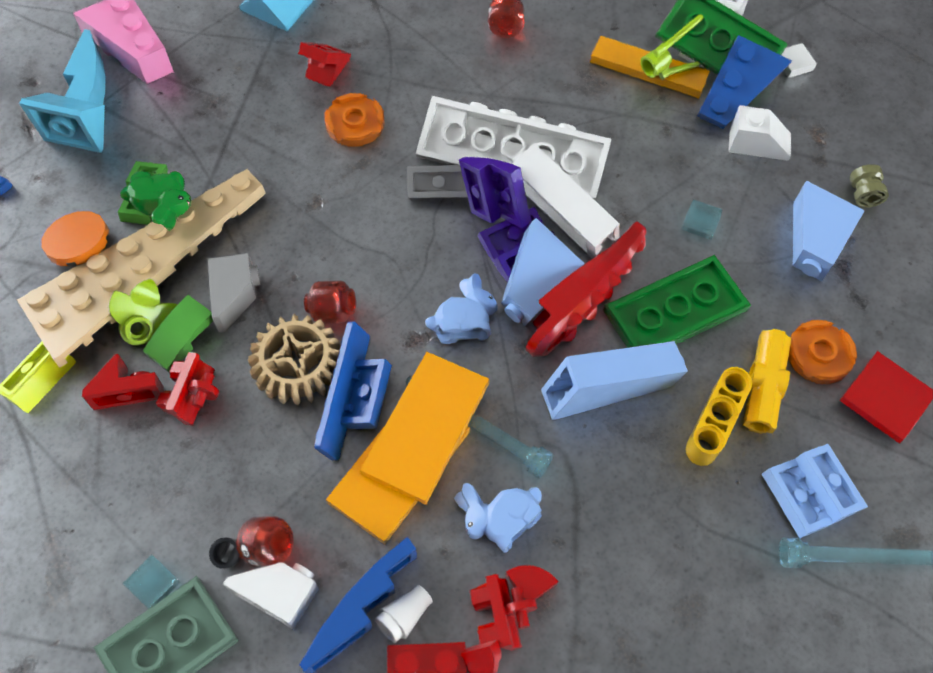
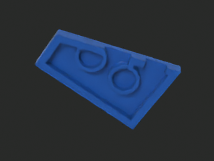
(741, 78)

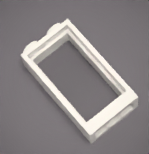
(566, 202)

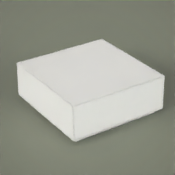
(801, 60)

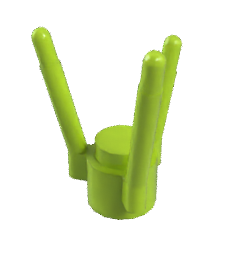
(658, 60)

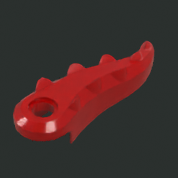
(582, 291)

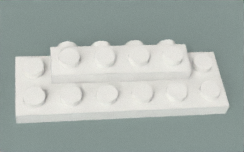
(472, 130)

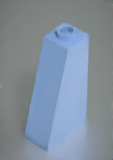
(611, 377)

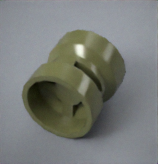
(869, 186)

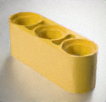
(727, 404)

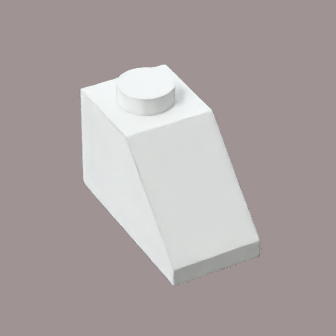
(759, 134)
(276, 590)

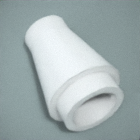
(402, 614)

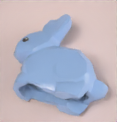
(466, 316)
(503, 517)

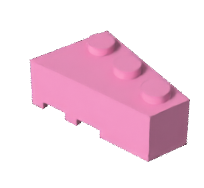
(127, 36)

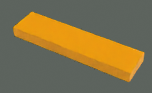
(626, 60)

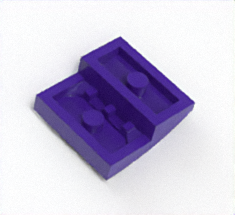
(495, 190)
(503, 243)

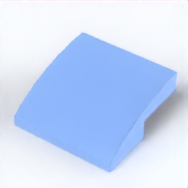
(814, 490)

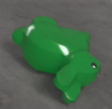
(158, 196)

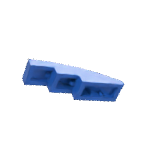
(349, 618)

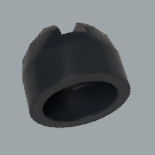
(218, 551)

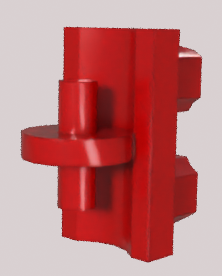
(191, 389)
(496, 596)

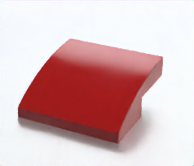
(888, 397)

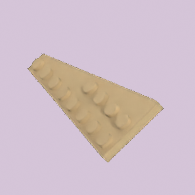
(77, 301)

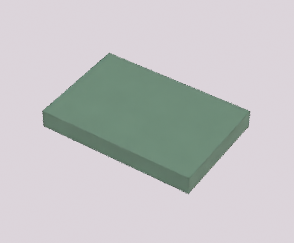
(171, 636)

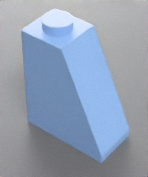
(820, 229)
(537, 269)

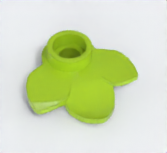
(140, 306)

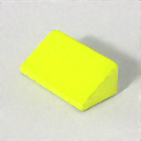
(33, 378)

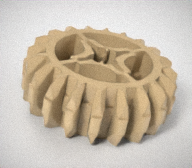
(320, 346)

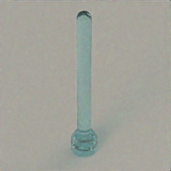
(535, 459)
(795, 554)

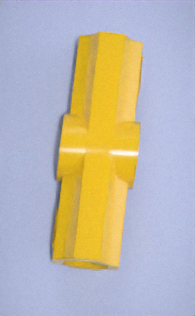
(768, 381)

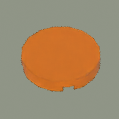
(354, 120)
(75, 238)
(822, 352)

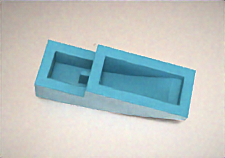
(86, 71)

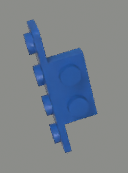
(354, 393)

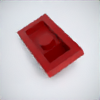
(323, 62)
(115, 388)

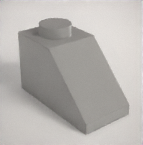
(231, 288)

